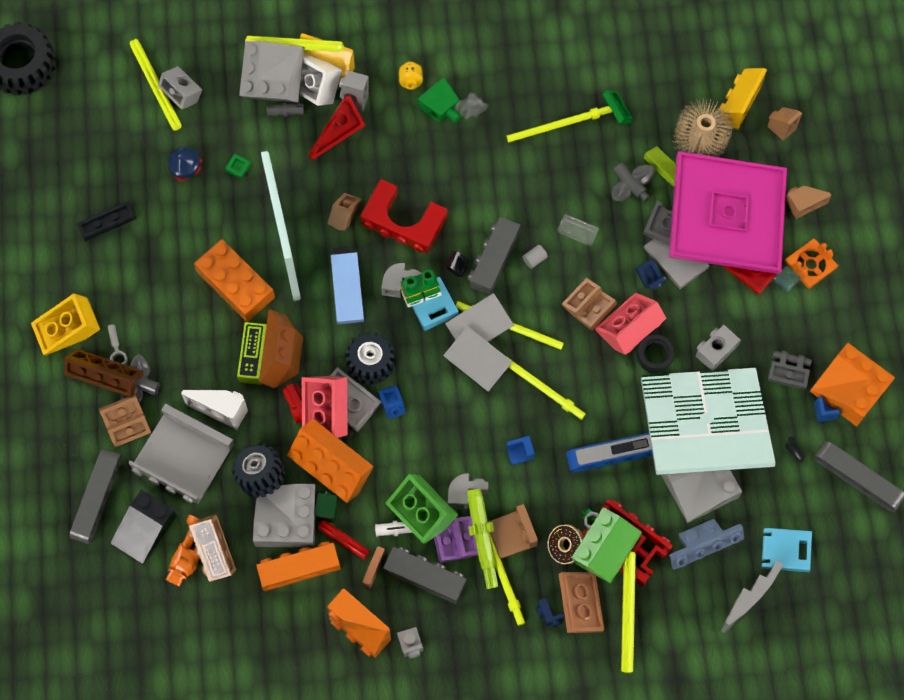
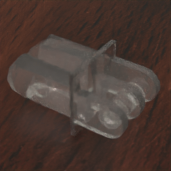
(471, 106)

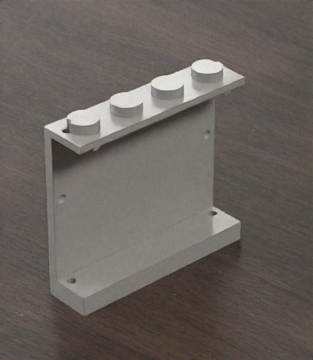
(182, 455)

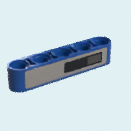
(609, 453)

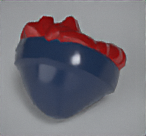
(184, 163)

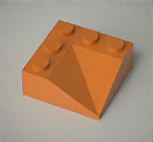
(852, 384)
(358, 623)

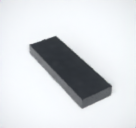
(106, 221)

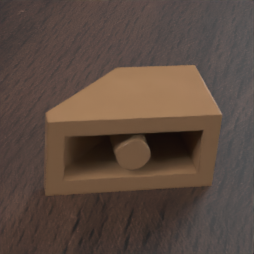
(784, 122)
(805, 200)
(343, 211)

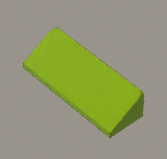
(662, 164)

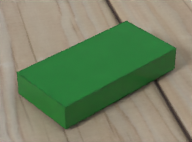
(618, 107)

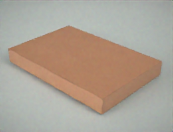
(581, 602)

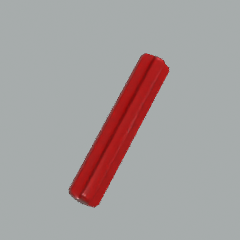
(344, 539)

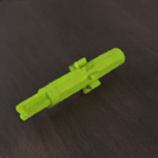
(481, 529)

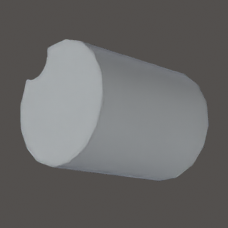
(535, 256)

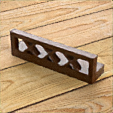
(102, 374)

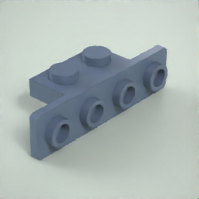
(704, 541)

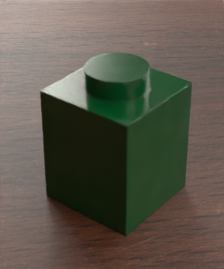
(326, 507)

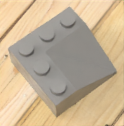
(271, 71)
(702, 491)
(286, 517)

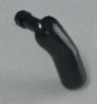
(795, 451)

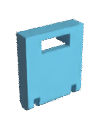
(433, 305)
(784, 548)

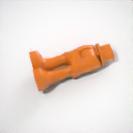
(184, 560)

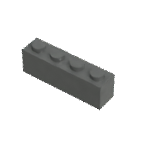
(494, 255)
(424, 575)

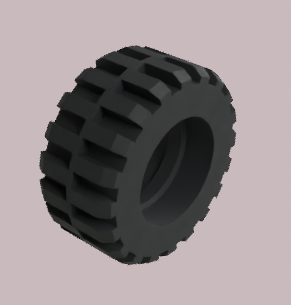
(37, 71)

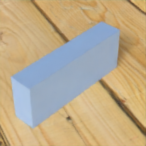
(347, 288)

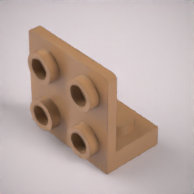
(513, 533)

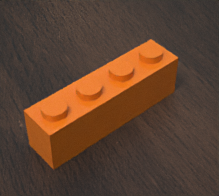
(298, 566)

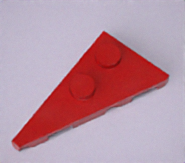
(342, 124)

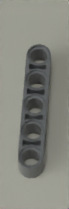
(859, 476)
(95, 496)

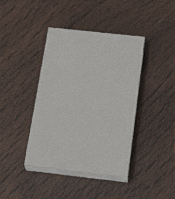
(678, 270)
(484, 318)
(477, 358)
(360, 402)

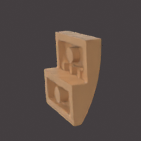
(589, 304)
(125, 420)

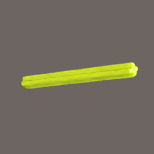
(308, 44)
(153, 81)
(628, 613)

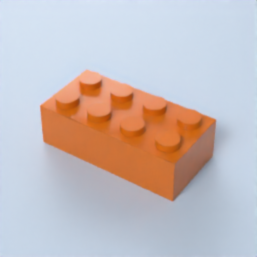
(234, 280)
(330, 460)

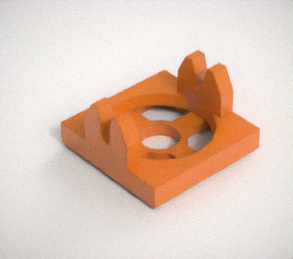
(795, 265)

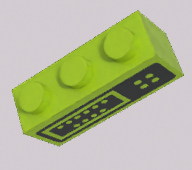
(251, 353)

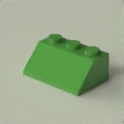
(421, 508)
(606, 545)

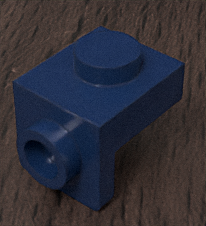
(650, 274)
(544, 612)

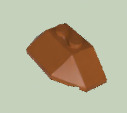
(280, 350)

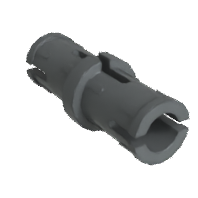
(285, 109)

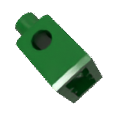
(440, 102)

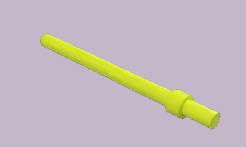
(594, 113)
(522, 330)
(567, 404)
(514, 605)

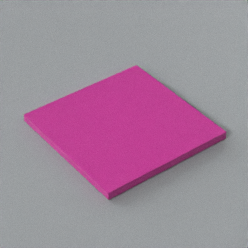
(728, 212)

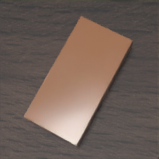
(373, 567)

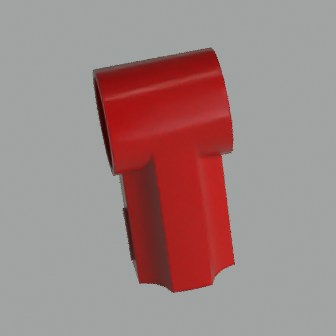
(294, 398)

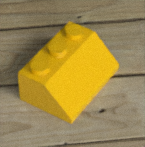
(341, 60)
(742, 96)

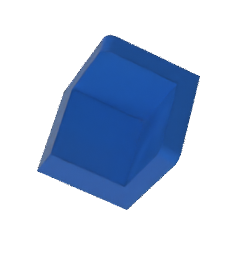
(824, 411)
(520, 450)

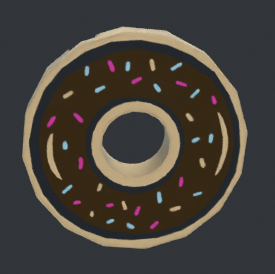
(556, 540)

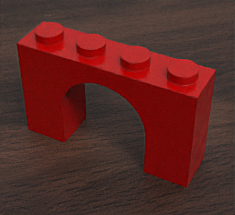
(419, 236)

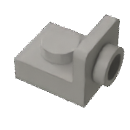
(410, 642)

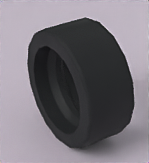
(655, 339)

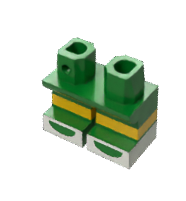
(414, 285)

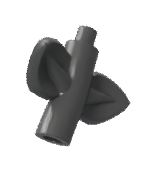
(632, 182)
(143, 384)

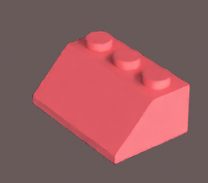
(631, 323)
(325, 402)

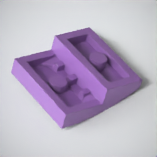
(456, 541)

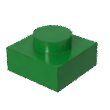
(238, 166)

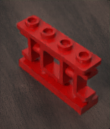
(662, 543)

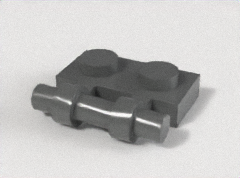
(787, 374)

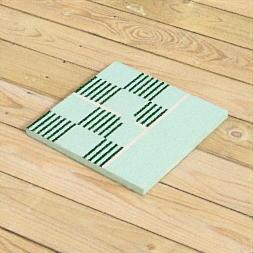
(707, 421)

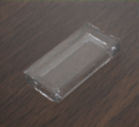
(578, 230)

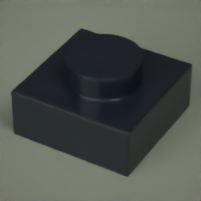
(457, 264)

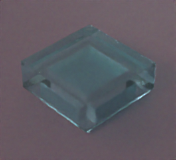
(787, 279)

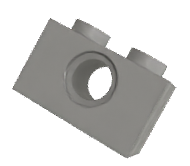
(179, 87)
(356, 87)
(725, 339)

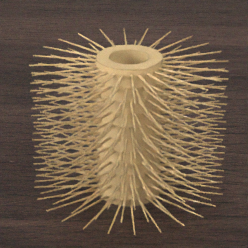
(702, 130)

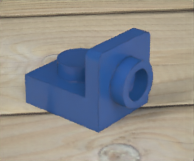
(392, 402)

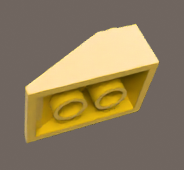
(65, 324)

